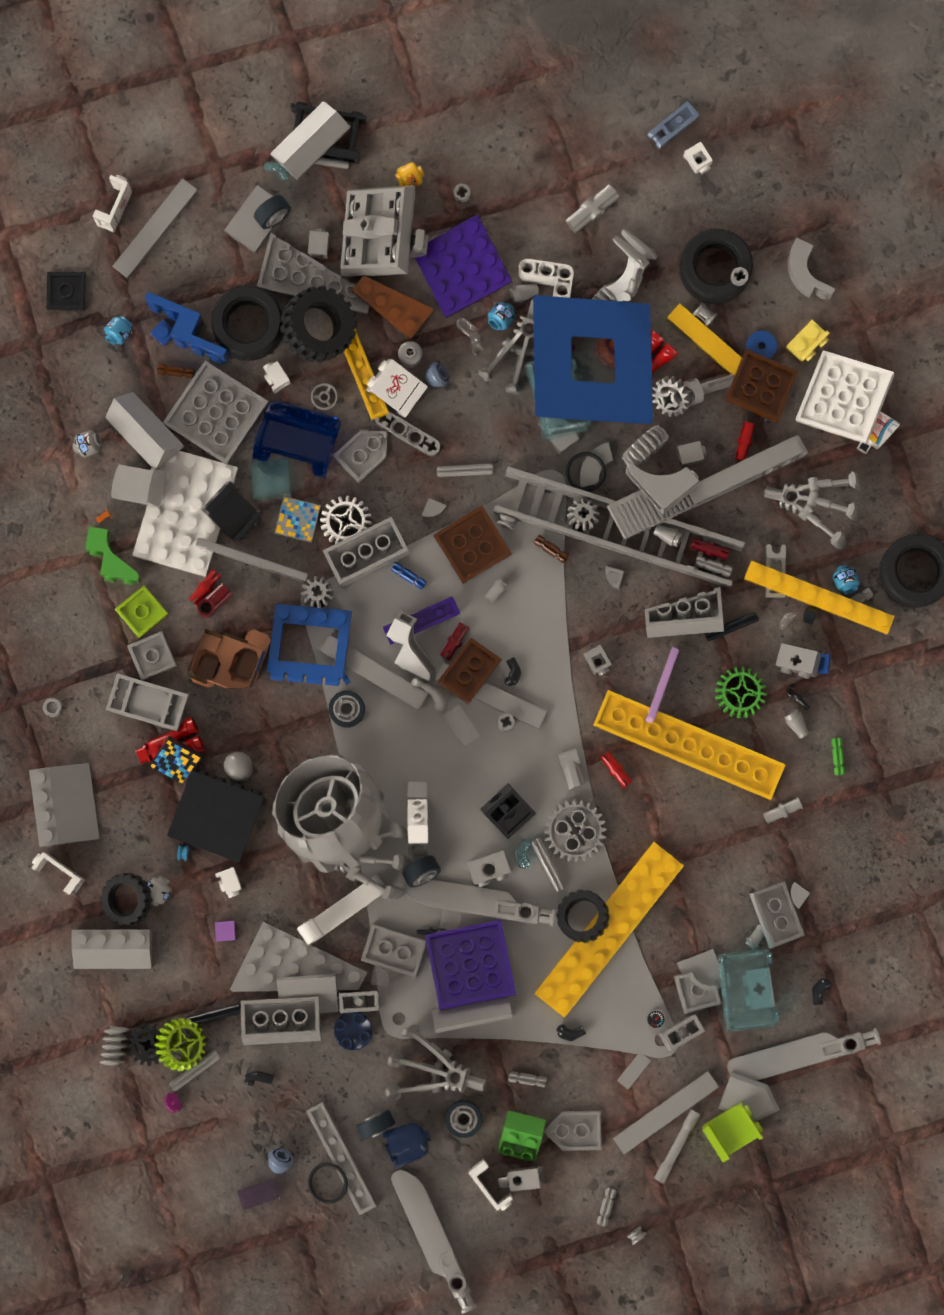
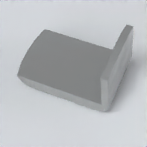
(138, 485)

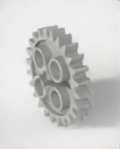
(590, 821)

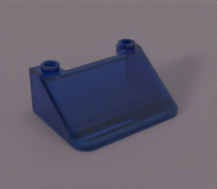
(297, 435)

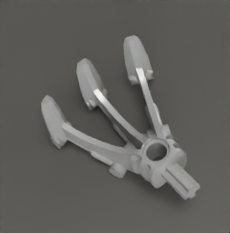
(638, 259)
(521, 351)
(838, 539)
(399, 862)
(396, 1060)

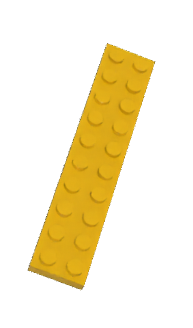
(689, 745)
(626, 910)

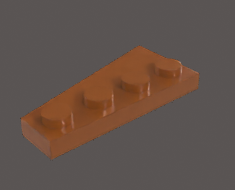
(395, 307)

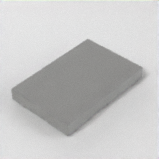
(244, 226)
(777, 914)
(394, 950)
(311, 986)

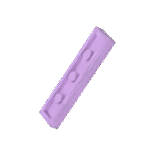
(662, 685)

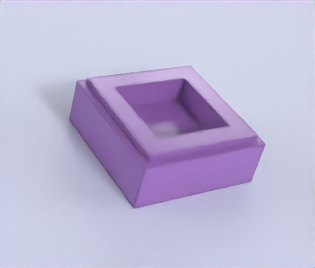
(225, 931)

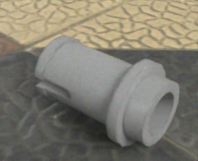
(496, 590)
(755, 938)

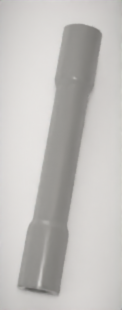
(666, 1167)

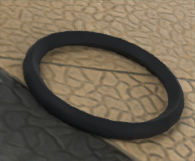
(591, 455)
(311, 1188)

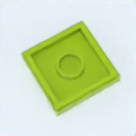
(141, 611)

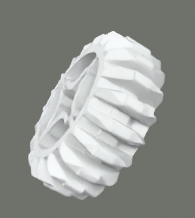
(329, 515)

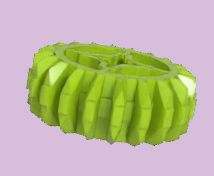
(187, 1057)

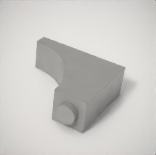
(664, 490)

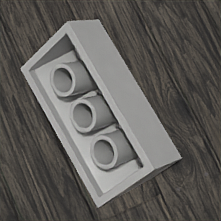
(366, 552)
(112, 949)
(471, 1014)
(280, 1020)

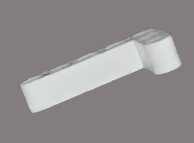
(553, 279)
(340, 912)

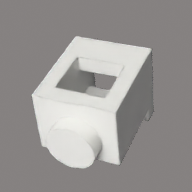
(698, 152)
(276, 376)
(229, 882)

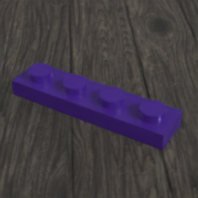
(431, 615)

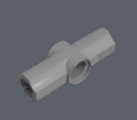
(592, 209)

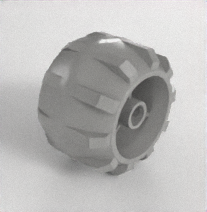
(315, 801)

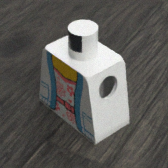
(881, 432)

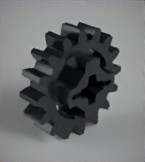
(137, 1041)

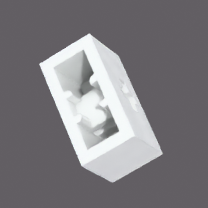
(417, 821)

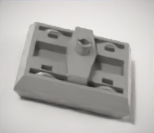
(373, 228)

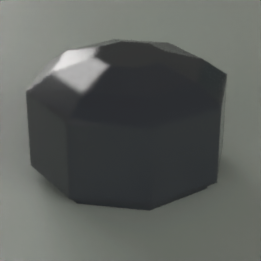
(809, 615)

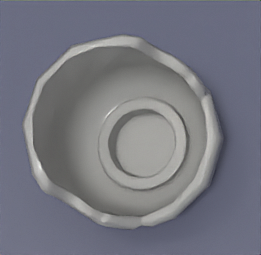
(238, 766)

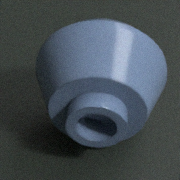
(437, 375)
(280, 1160)

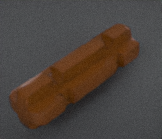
(173, 370)
(551, 549)

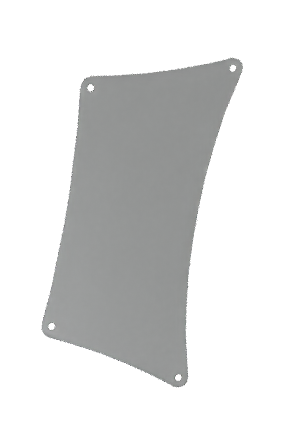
(419, 746)

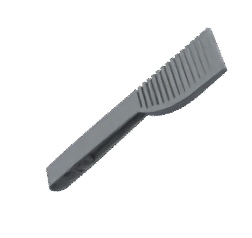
(638, 513)

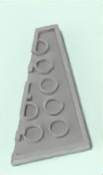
(292, 271)

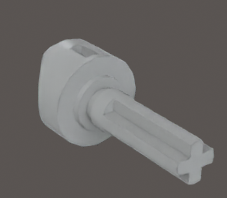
(698, 390)

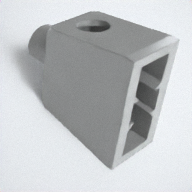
(531, 1177)

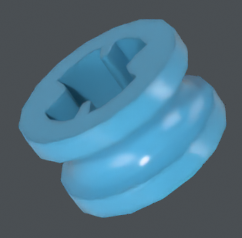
(183, 852)

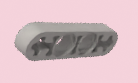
(405, 435)

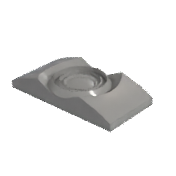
(147, 702)

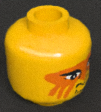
(409, 175)

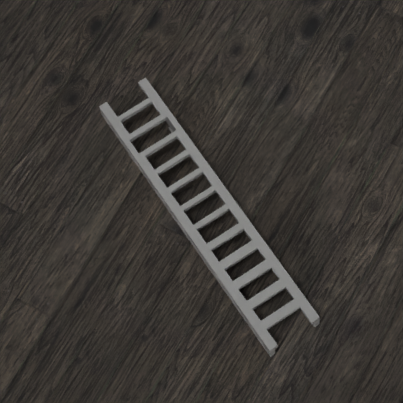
(562, 489)

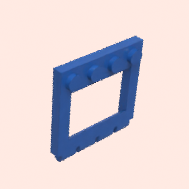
(311, 617)

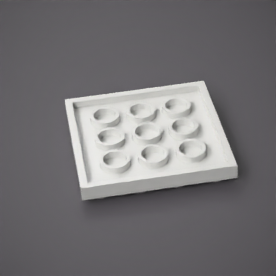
(845, 397)

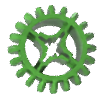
(731, 691)

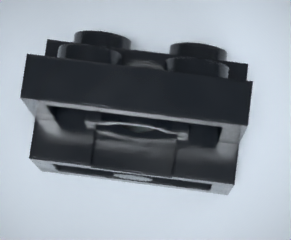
(508, 811)

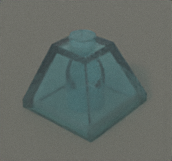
(270, 479)

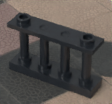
(348, 154)

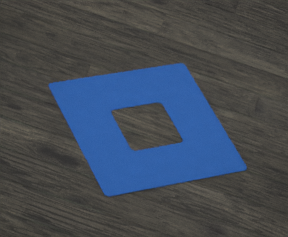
(558, 394)

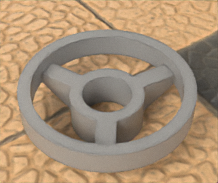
(324, 392)

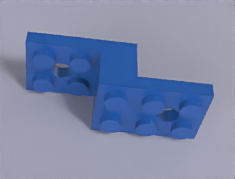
(186, 328)

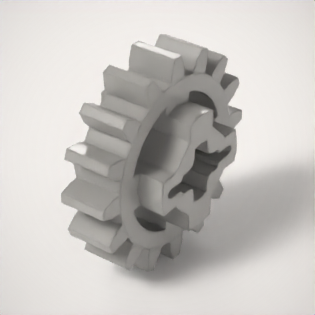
(671, 396)

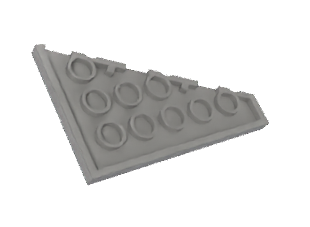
(281, 955)

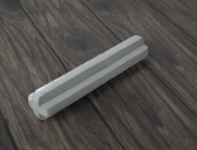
(464, 470)
(548, 865)
(188, 1075)

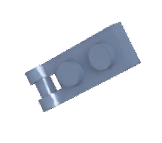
(674, 124)

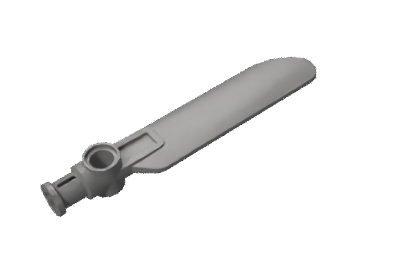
(477, 901)
(798, 1054)
(431, 1234)

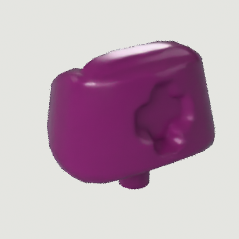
(172, 1102)

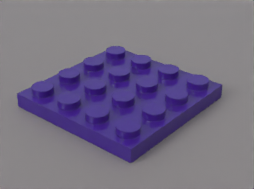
(463, 266)
(470, 965)

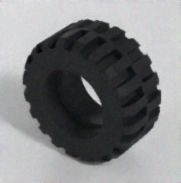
(334, 307)

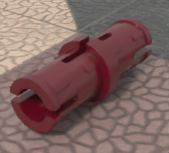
(710, 548)
(454, 641)

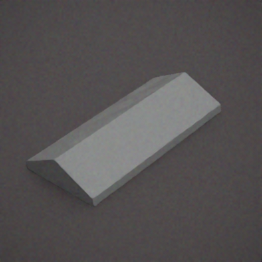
(310, 140)

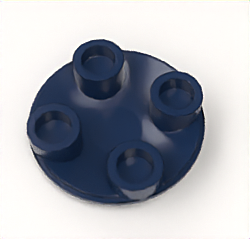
(353, 1031)

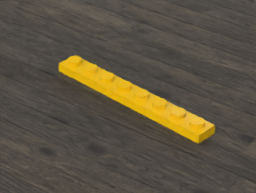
(819, 597)

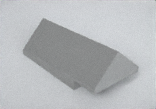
(143, 430)

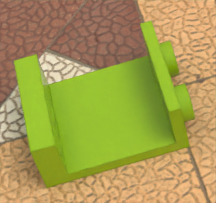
(732, 1130)

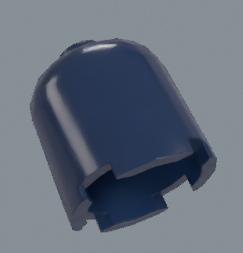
(406, 1143)

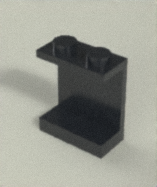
(232, 512)

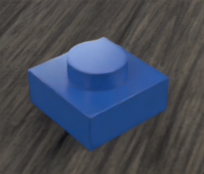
(162, 333)
(824, 664)

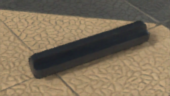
(733, 626)
(216, 1014)

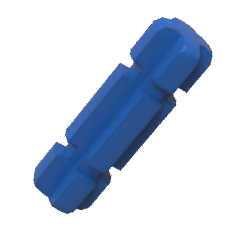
(408, 575)

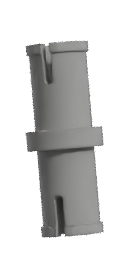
(782, 810)

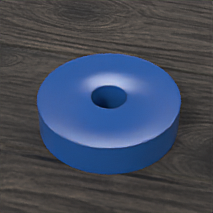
(765, 338)

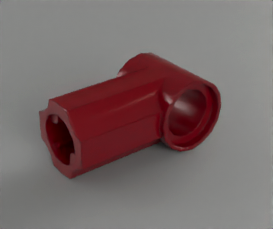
(215, 600)

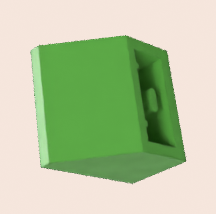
(521, 1136)

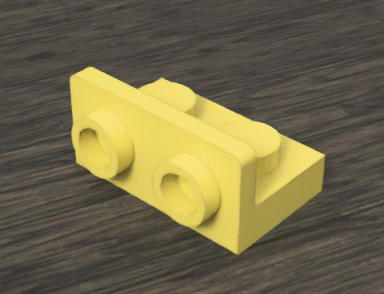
(807, 341)

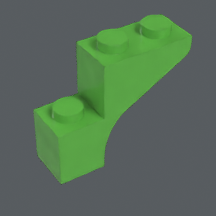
(112, 566)

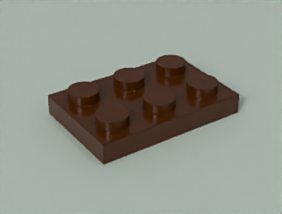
(469, 671)

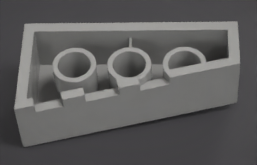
(686, 616)

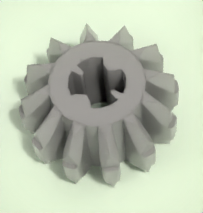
(587, 509)
(311, 596)

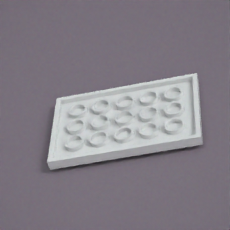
(172, 529)

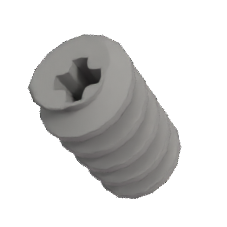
(114, 1045)

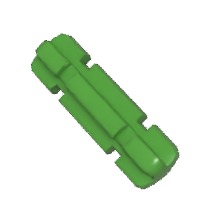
(838, 756)

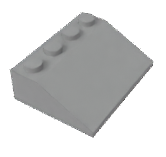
(64, 804)

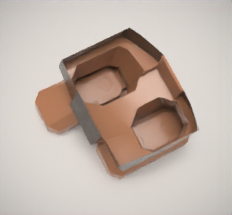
(229, 659)

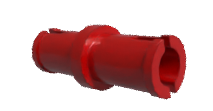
(744, 441)
(204, 587)
(616, 769)

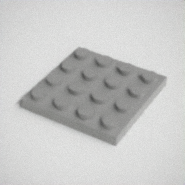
(215, 412)

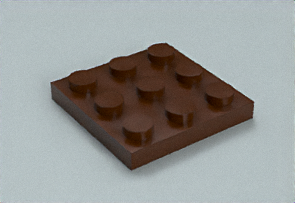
(761, 385)
(472, 544)

